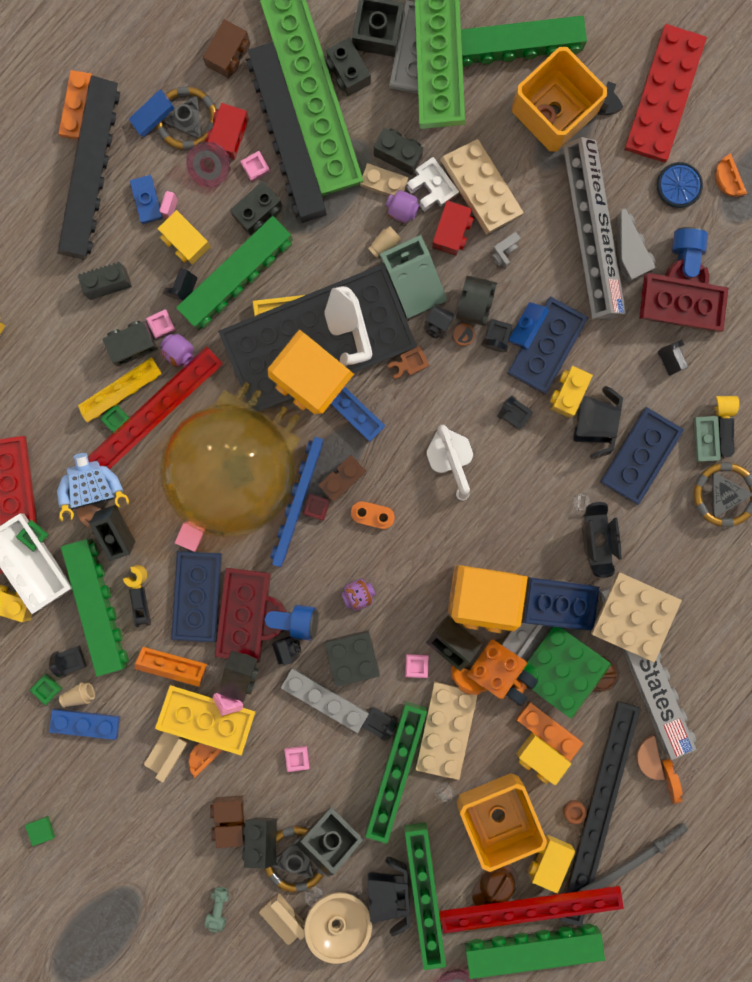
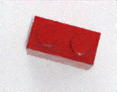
(228, 128)
(452, 227)

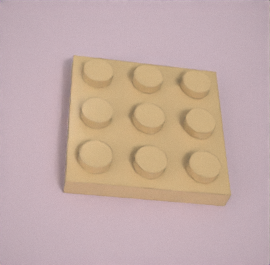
(636, 617)

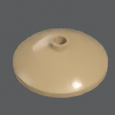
(338, 942)

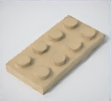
(481, 186)
(446, 731)

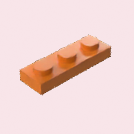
(74, 104)
(170, 666)
(549, 731)

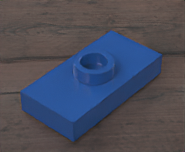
(146, 199)
(528, 325)

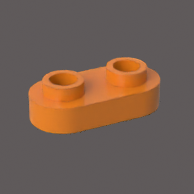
(372, 515)

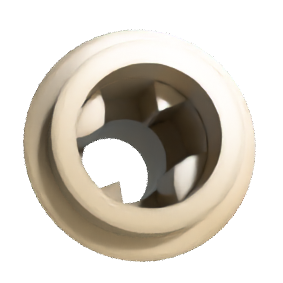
(385, 240)
(78, 695)

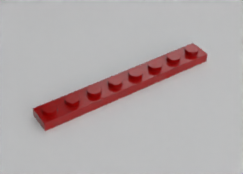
(156, 409)
(532, 909)

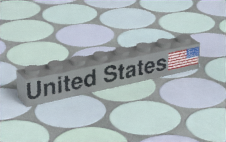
(594, 228)
(660, 701)

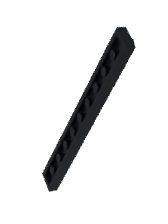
(602, 801)

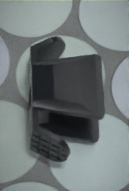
(599, 421)
(601, 557)
(388, 894)

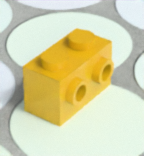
(184, 238)
(572, 389)
(13, 606)
(543, 759)
(551, 864)

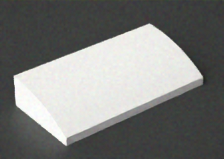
(31, 573)

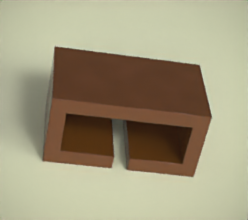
(226, 48)
(337, 484)
(228, 820)

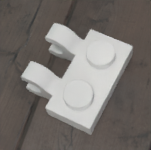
(436, 182)

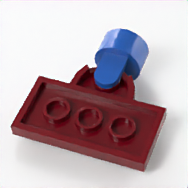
(684, 293)
(253, 616)

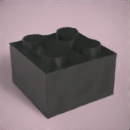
(378, 26)
(352, 658)
(329, 842)

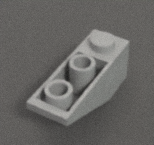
(632, 255)

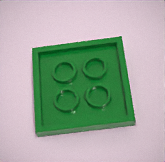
(565, 671)

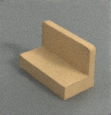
(165, 755)
(283, 919)

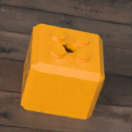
(564, 83)
(308, 374)
(487, 598)
(506, 839)

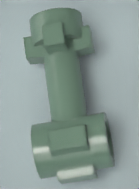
(214, 921)

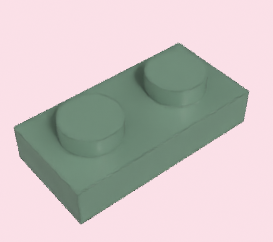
(706, 438)

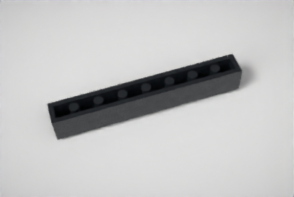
(287, 133)
(87, 168)

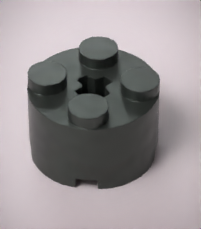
(476, 300)

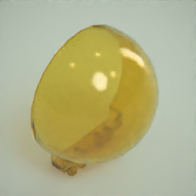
(229, 466)

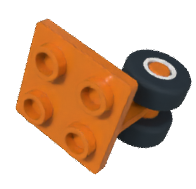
(502, 673)

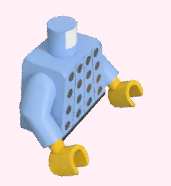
(87, 485)

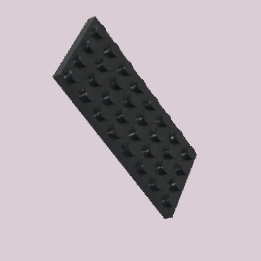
(260, 339)

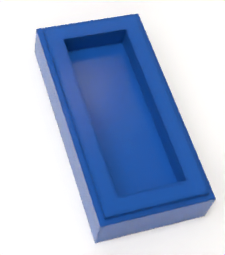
(151, 113)

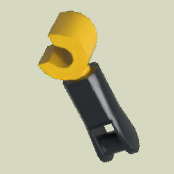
(727, 407)
(138, 595)

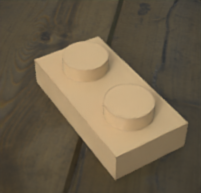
(383, 180)

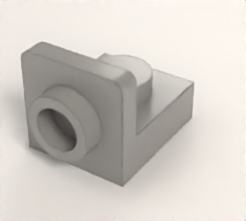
(506, 246)

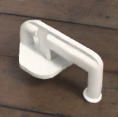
(345, 315)
(451, 452)

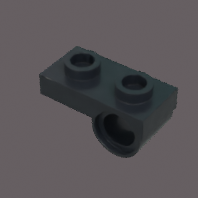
(438, 322)
(286, 650)

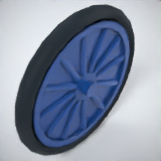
(679, 185)

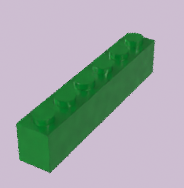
(522, 40)
(235, 273)
(94, 607)
(396, 772)
(425, 896)
(534, 951)

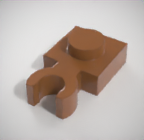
(412, 362)

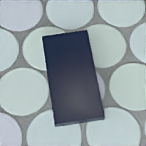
(549, 348)
(641, 456)
(196, 596)
(560, 604)

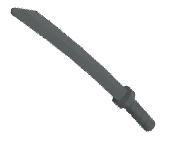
(658, 846)

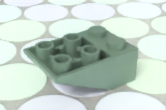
(413, 276)

